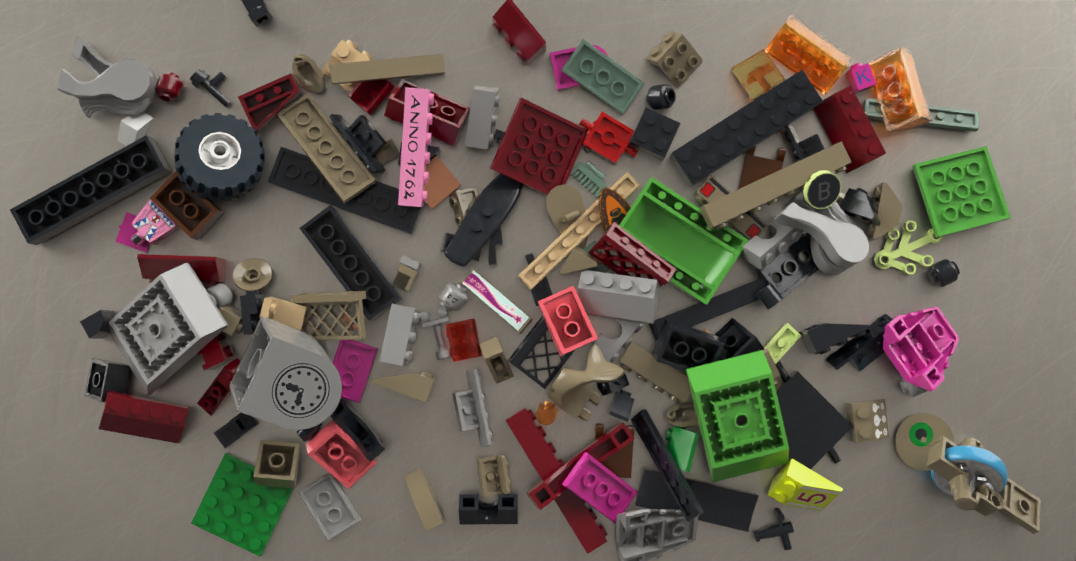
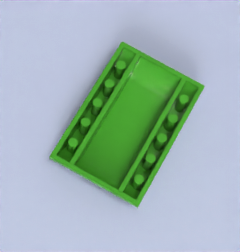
(683, 239)

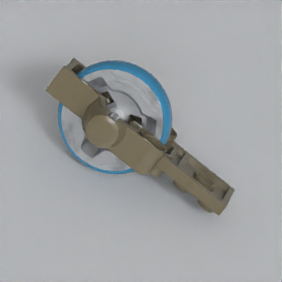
(981, 482)

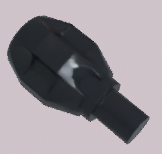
(307, 434)

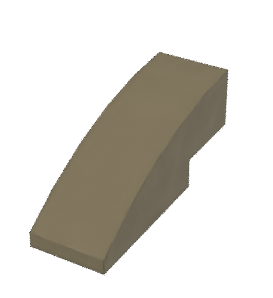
(424, 499)

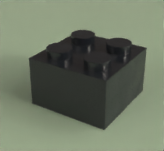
(654, 134)

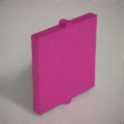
(127, 230)

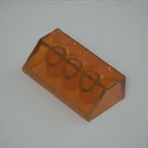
(803, 48)
(900, 91)

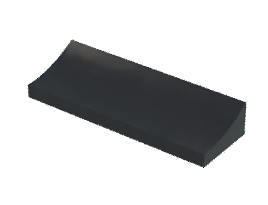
(720, 503)

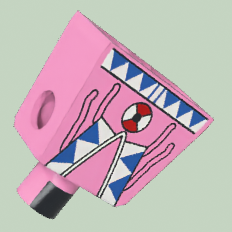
(152, 225)

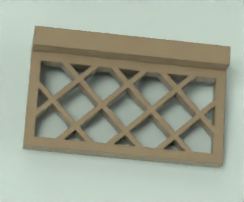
(333, 298)

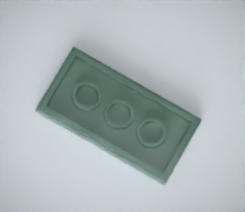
(602, 76)

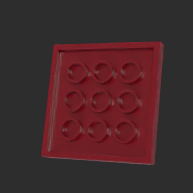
(538, 147)

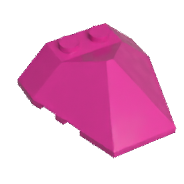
(920, 346)

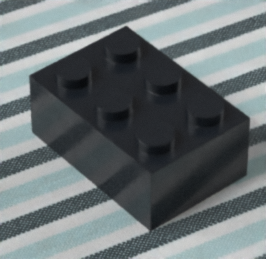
(686, 346)

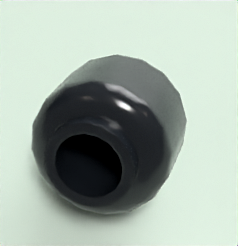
(661, 97)
(943, 272)

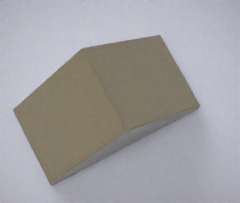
(578, 261)

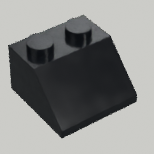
(737, 340)
(106, 377)

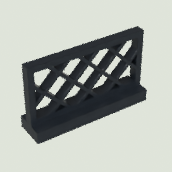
(528, 344)

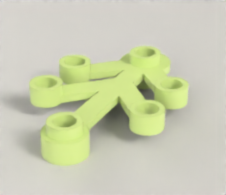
(905, 249)

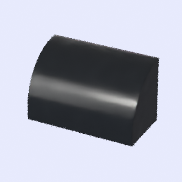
(97, 324)

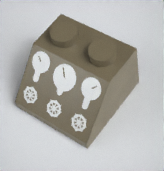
(868, 420)

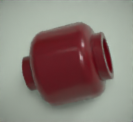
(168, 87)

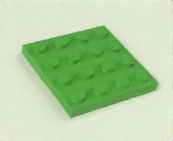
(961, 191)

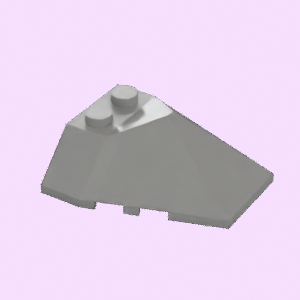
(651, 532)

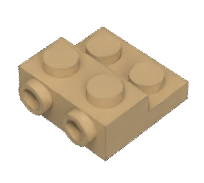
(345, 53)

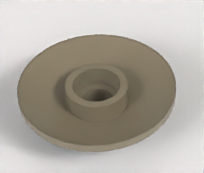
(252, 268)

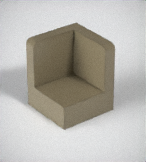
(405, 278)

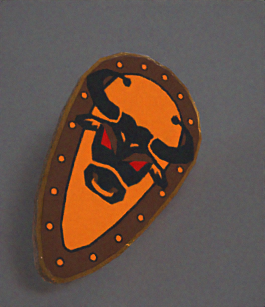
(611, 208)

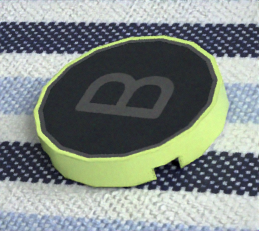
(822, 189)

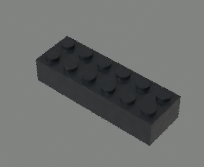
(350, 261)

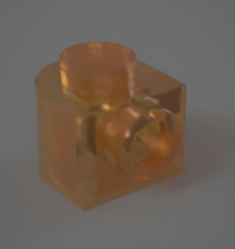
(546, 413)

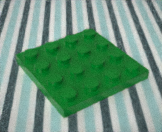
(239, 508)

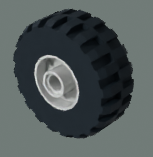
(219, 157)

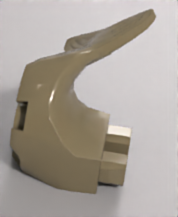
(572, 386)

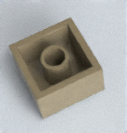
(277, 464)

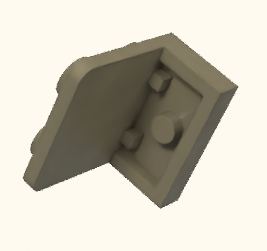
(675, 57)

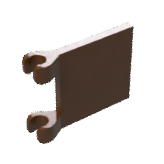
(759, 167)
(621, 461)

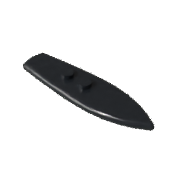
(483, 219)

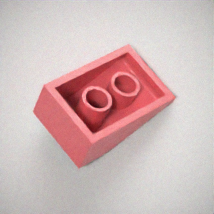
(567, 321)
(338, 454)

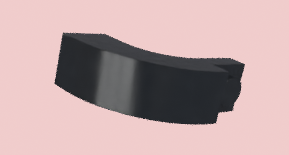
(358, 429)

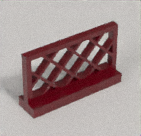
(634, 252)

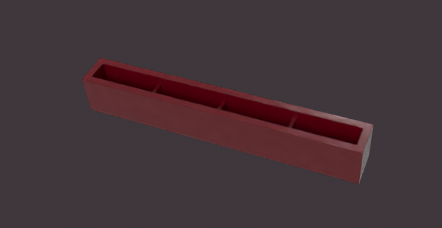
(545, 462)

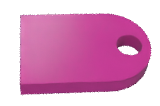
(558, 60)

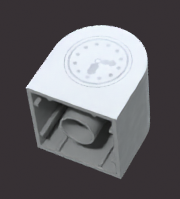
(286, 378)

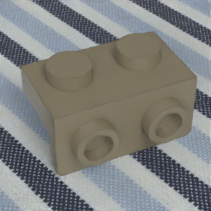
(493, 475)

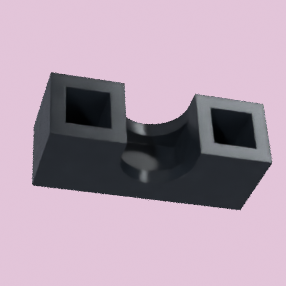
(474, 511)

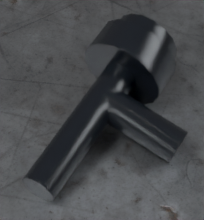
(200, 79)

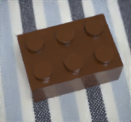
(186, 208)

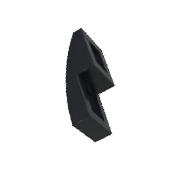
(496, 240)
(235, 429)

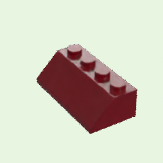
(448, 115)
(847, 122)
(206, 268)
(143, 417)

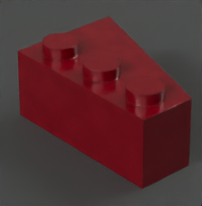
(266, 101)
(217, 353)

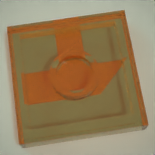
(758, 74)

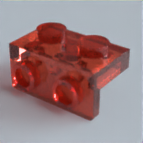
(463, 340)

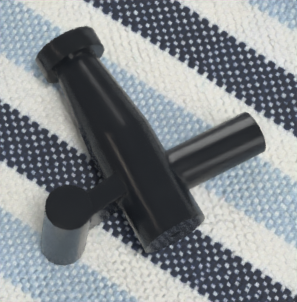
(781, 529)

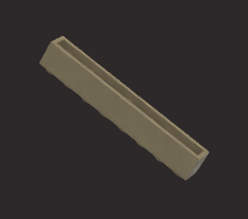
(773, 186)

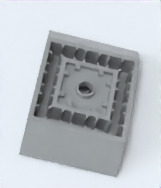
(185, 324)

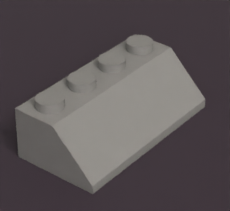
(619, 296)

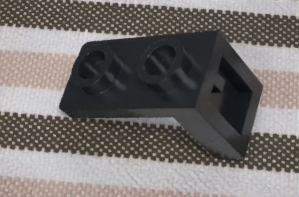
(257, 11)

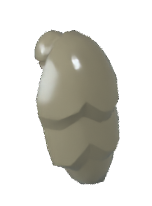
(307, 73)
(682, 415)

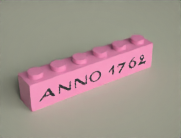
(414, 147)

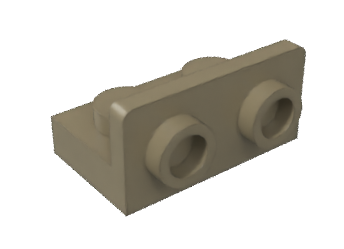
(462, 201)

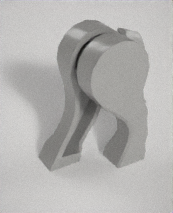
(119, 87)
(834, 236)

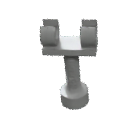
(442, 352)

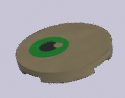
(914, 438)

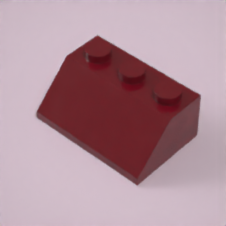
(519, 32)

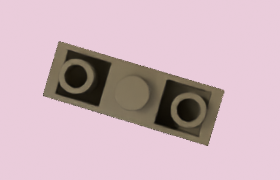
(888, 211)

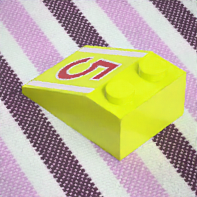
(802, 487)

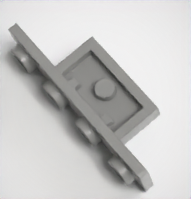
(471, 409)

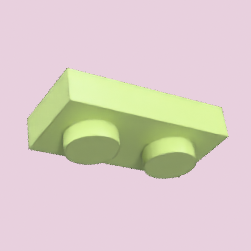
(782, 342)

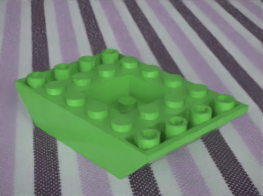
(734, 389)

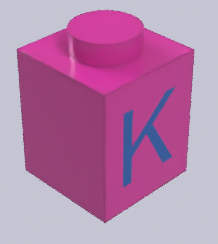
(860, 77)

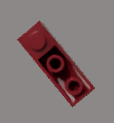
(219, 389)

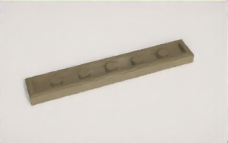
(386, 69)

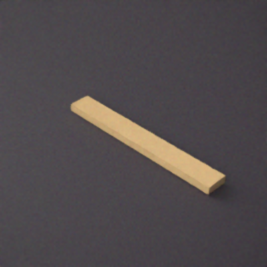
(572, 236)

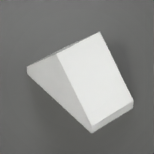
(134, 128)

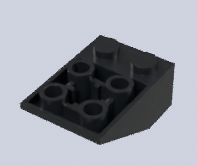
(822, 336)

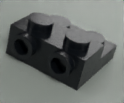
(251, 308)

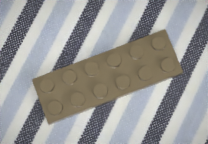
(326, 148)

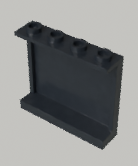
(808, 421)

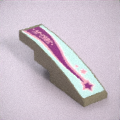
(496, 300)

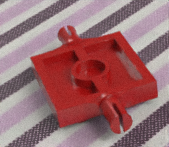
(608, 137)

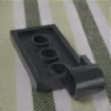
(775, 292)

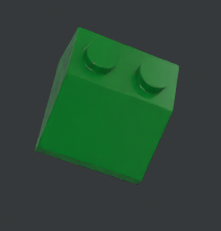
(682, 446)

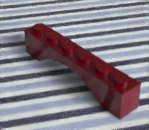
(600, 449)

